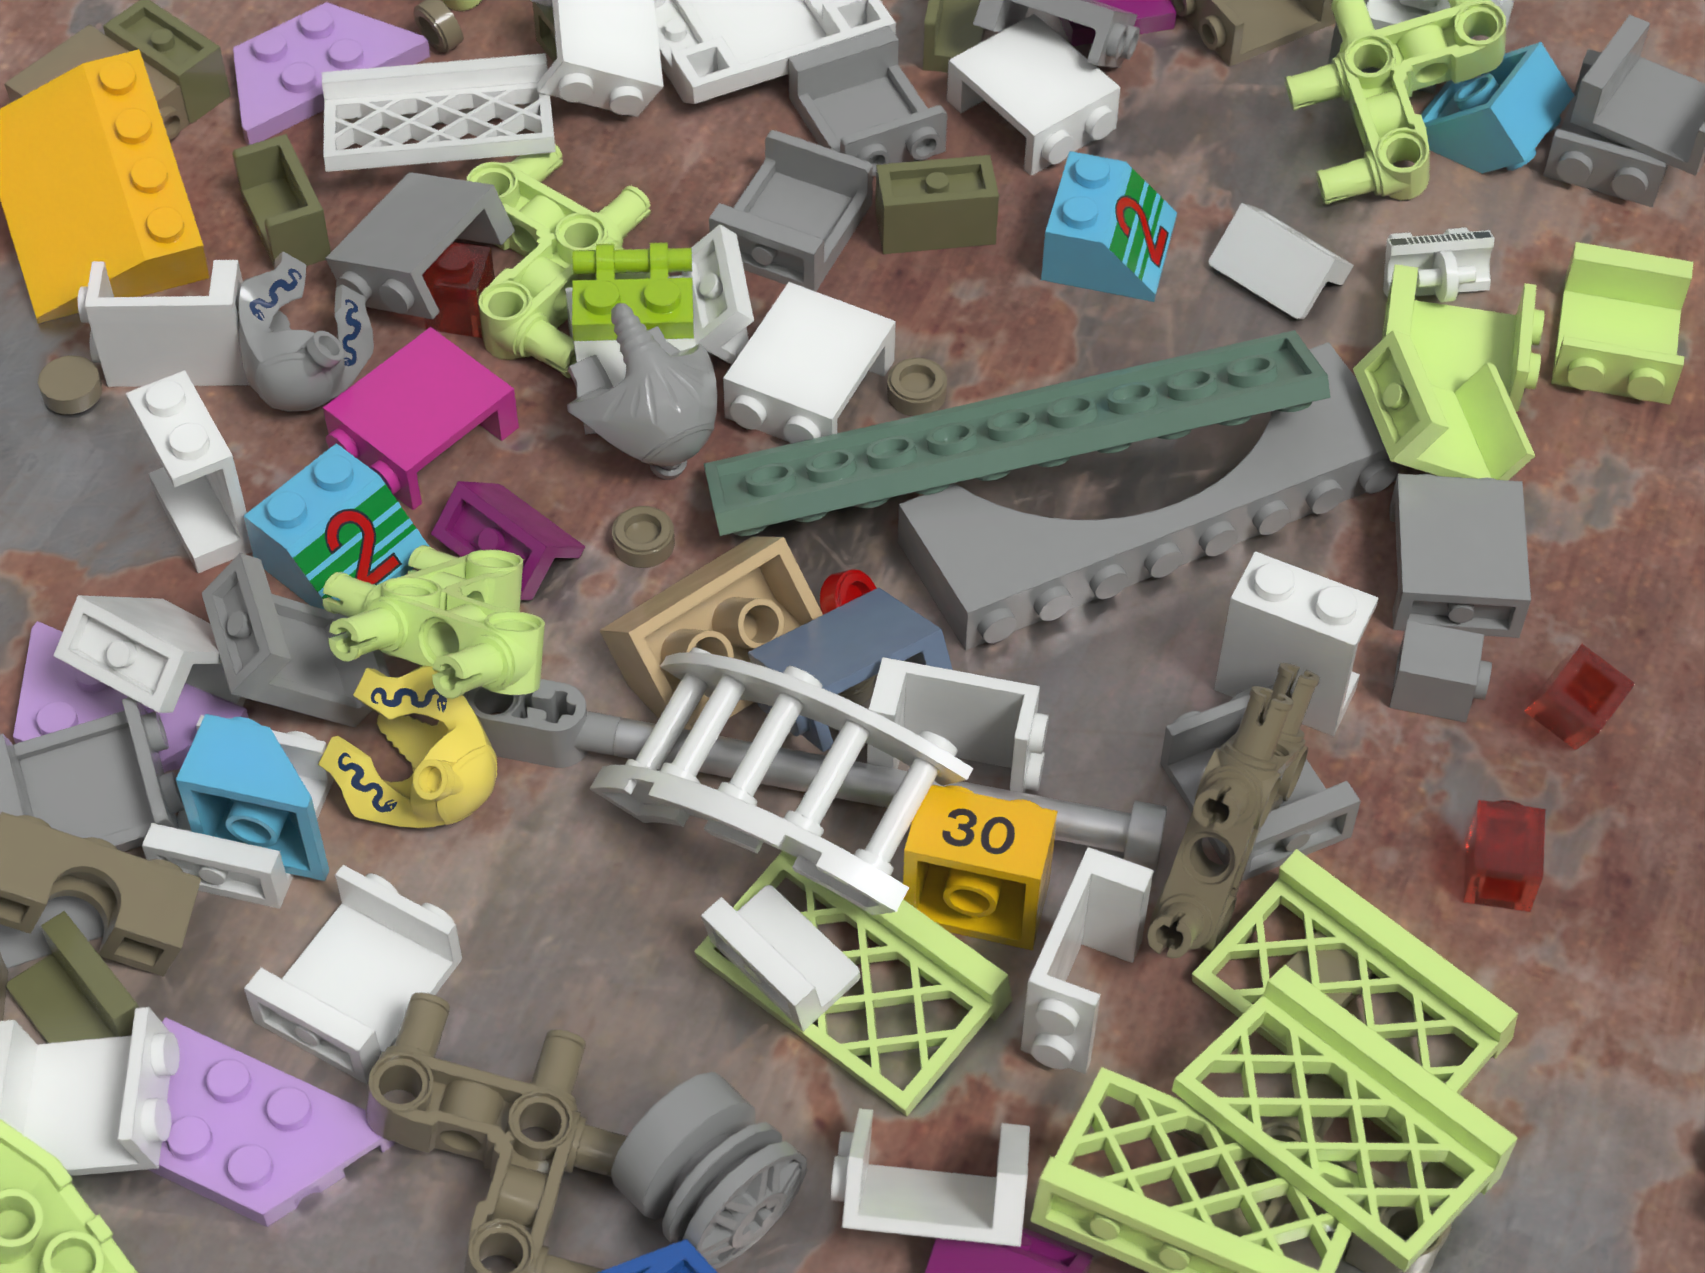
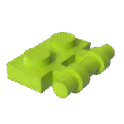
(655, 300)

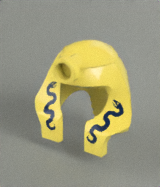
(449, 760)

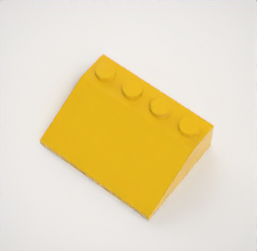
(94, 182)

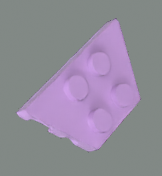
(284, 66)
(63, 696)
(254, 1131)

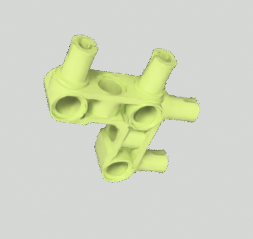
(1410, 59)
(529, 301)
(446, 616)

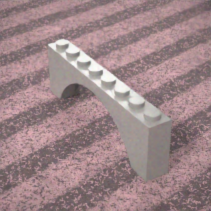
(1014, 568)

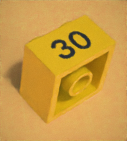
(980, 864)

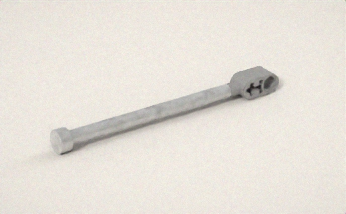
(558, 731)

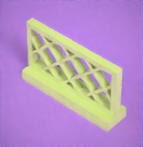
(903, 935)
(1377, 943)
(1376, 1084)
(1157, 1238)

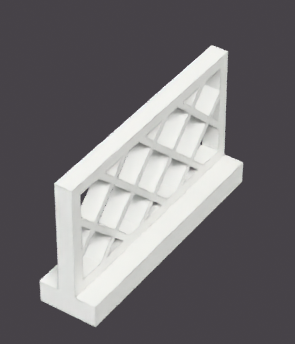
(419, 96)

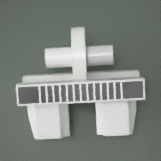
(1445, 261)

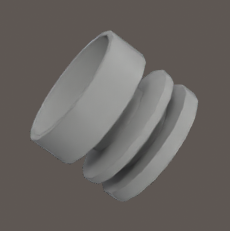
(709, 1169)

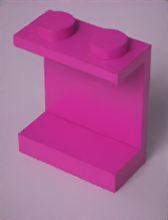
(418, 409)

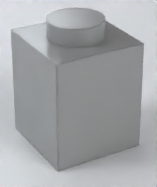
(1439, 671)

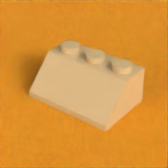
(720, 608)

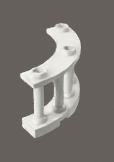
(732, 811)

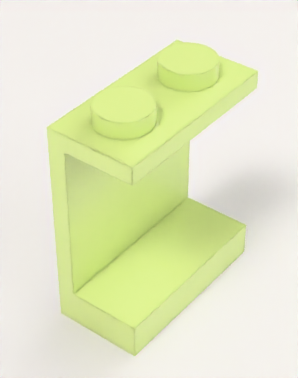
(1621, 323)
(1460, 340)
(1439, 429)

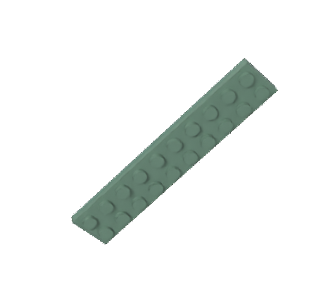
(1014, 432)

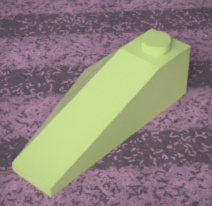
(45, 1218)

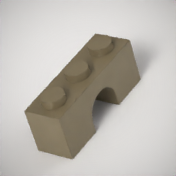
(139, 899)

